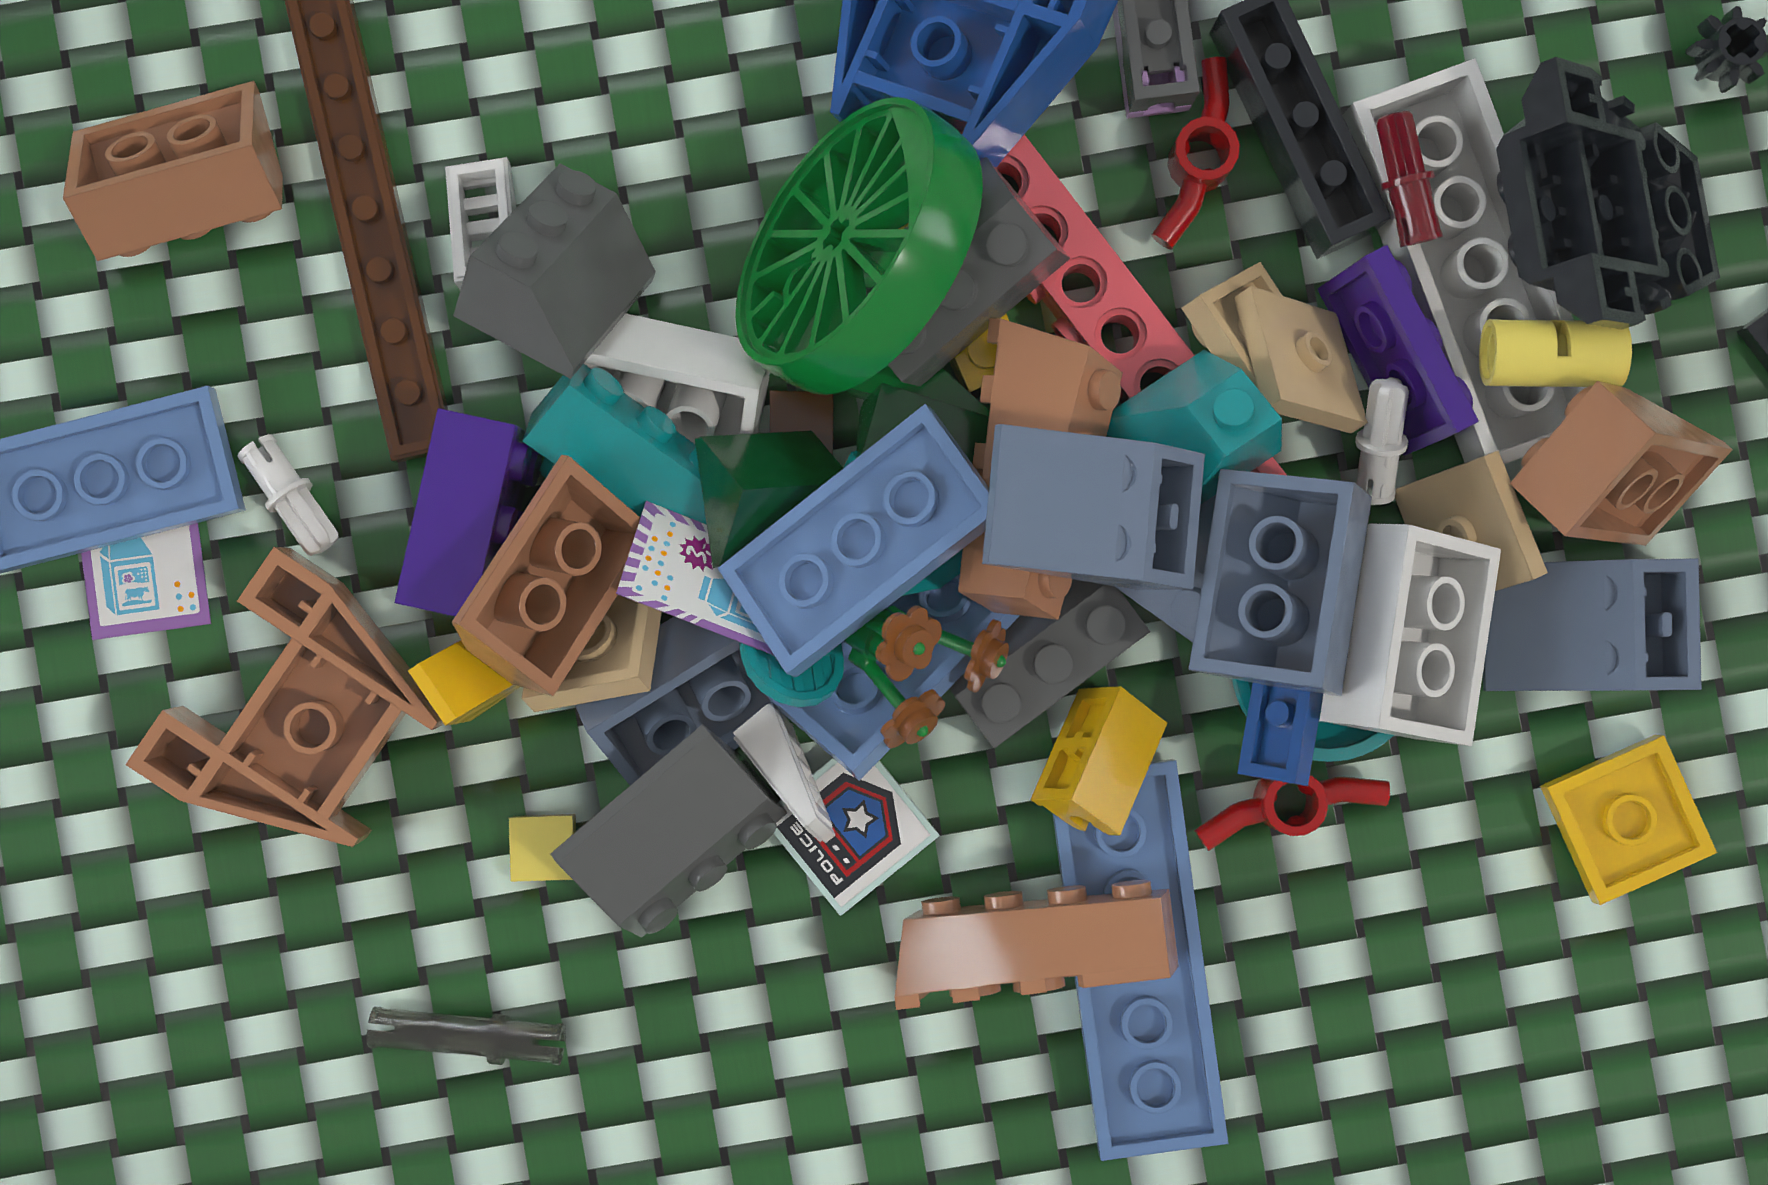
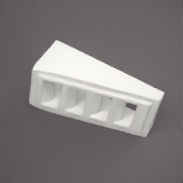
(473, 176)
(777, 754)

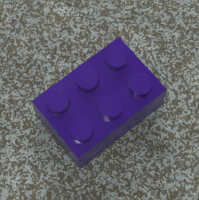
(464, 508)

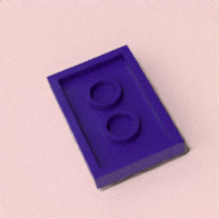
(1397, 341)

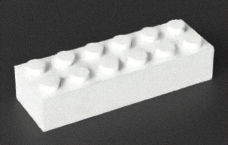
(1468, 270)

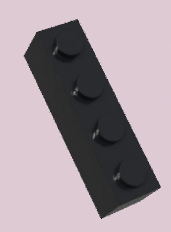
(1299, 124)

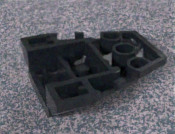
(1601, 205)

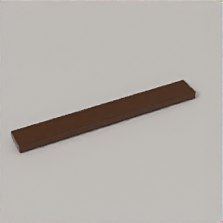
(369, 222)

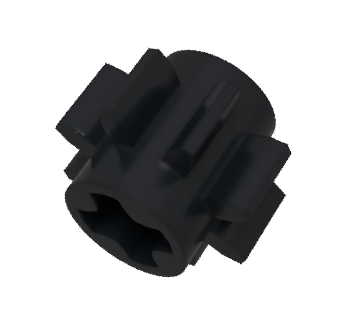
(1713, 59)

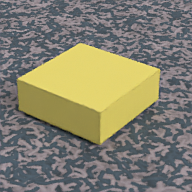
(533, 841)

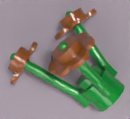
(907, 643)

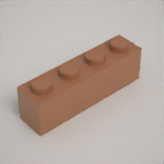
(1038, 385)
(1036, 942)

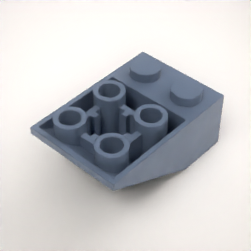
(1093, 508)
(1598, 628)

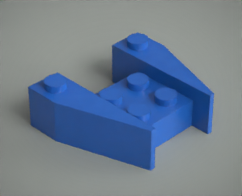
(968, 61)

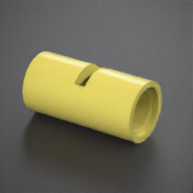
(1553, 353)

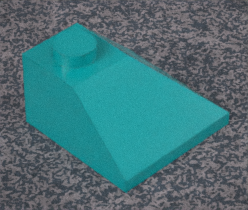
(1206, 410)

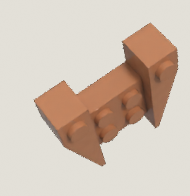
(306, 725)

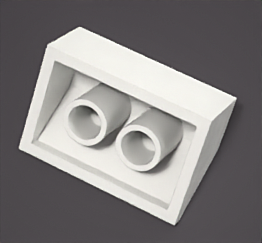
(687, 373)

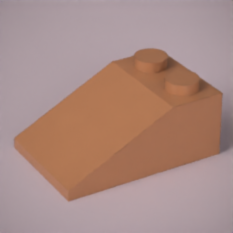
(1616, 466)

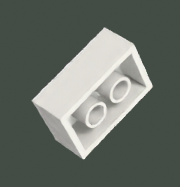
(1417, 636)

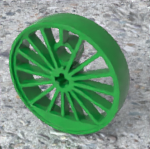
(839, 232)

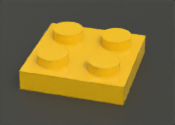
(1628, 819)

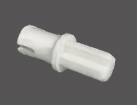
(1382, 439)
(289, 495)

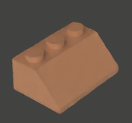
(173, 172)
(549, 581)

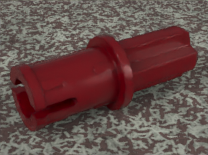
(1407, 180)

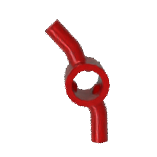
(1208, 128)
(1318, 797)

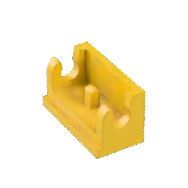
(1099, 759)

